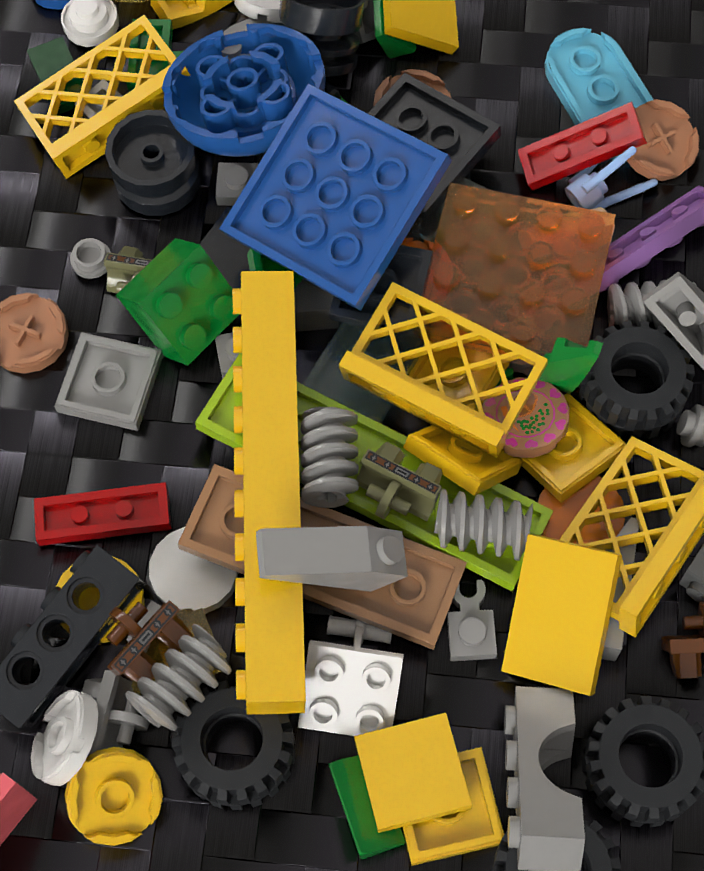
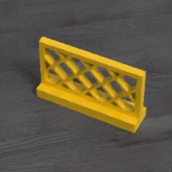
(88, 137)
(425, 402)
(674, 541)

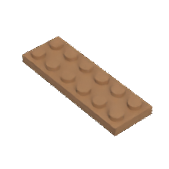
(406, 608)

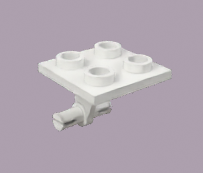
(350, 686)

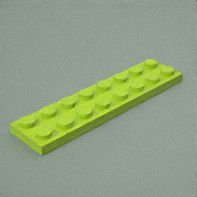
(218, 422)

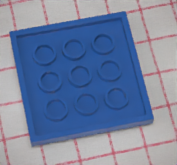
(335, 195)

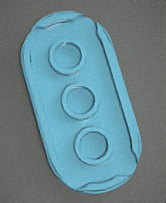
(592, 75)

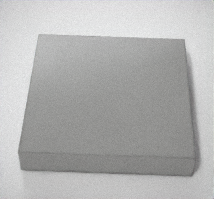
(109, 381)

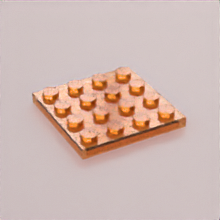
(517, 268)

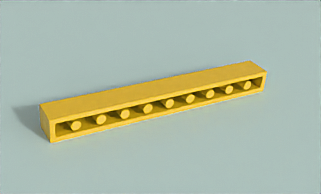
(270, 491)

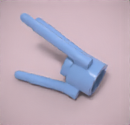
(589, 190)

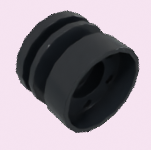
(330, 27)

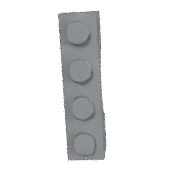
(547, 819)

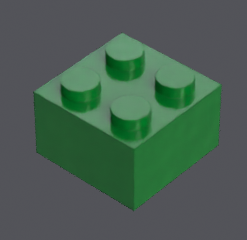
(180, 300)

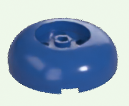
(241, 101)

